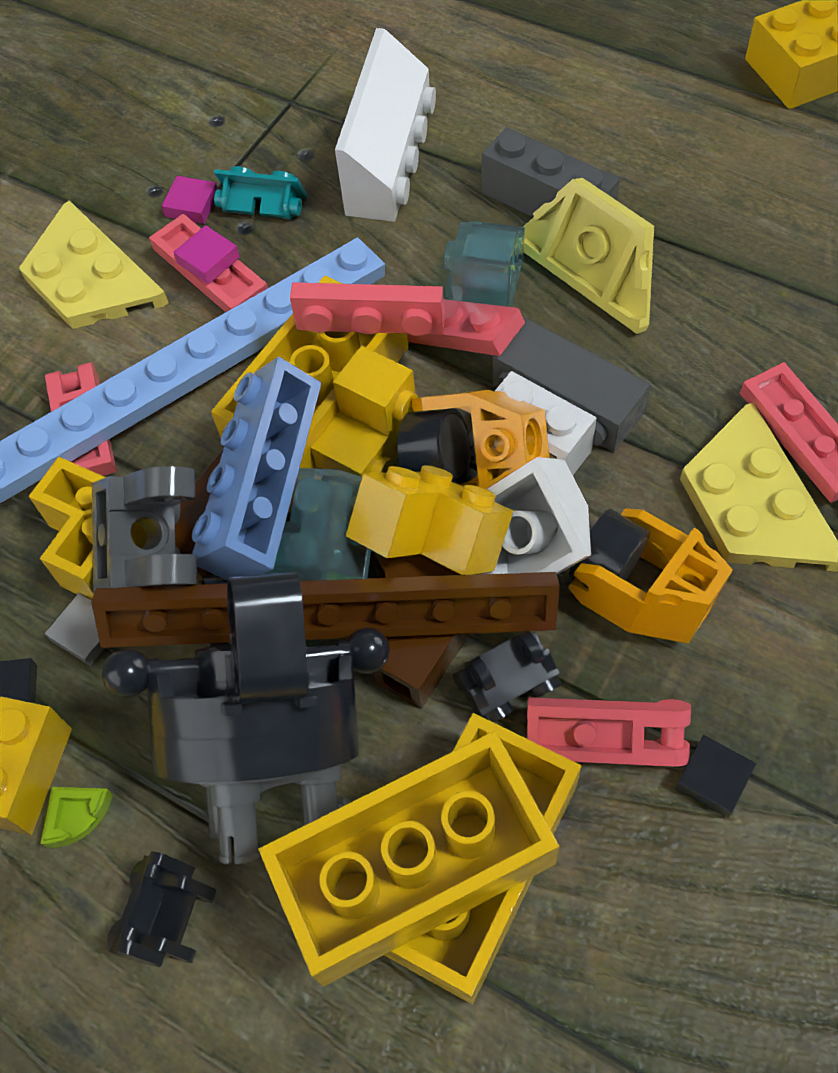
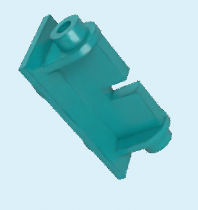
(278, 192)

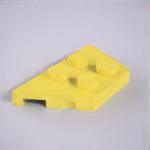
(596, 250)
(86, 272)
(756, 499)

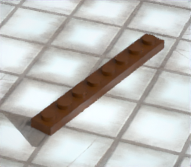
(337, 608)

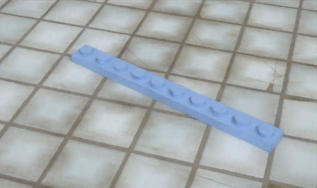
(169, 373)

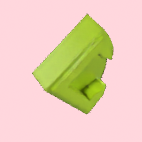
(73, 814)

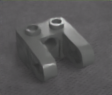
(153, 501)

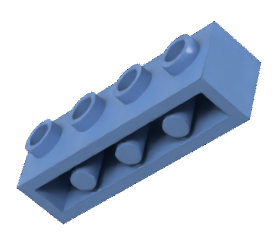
(256, 471)

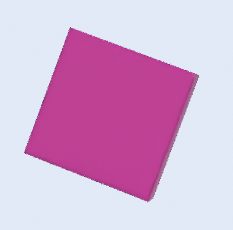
(190, 198)
(206, 254)

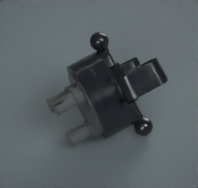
(253, 708)

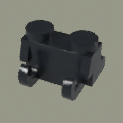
(505, 674)
(158, 911)

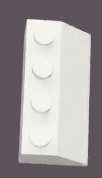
(383, 130)

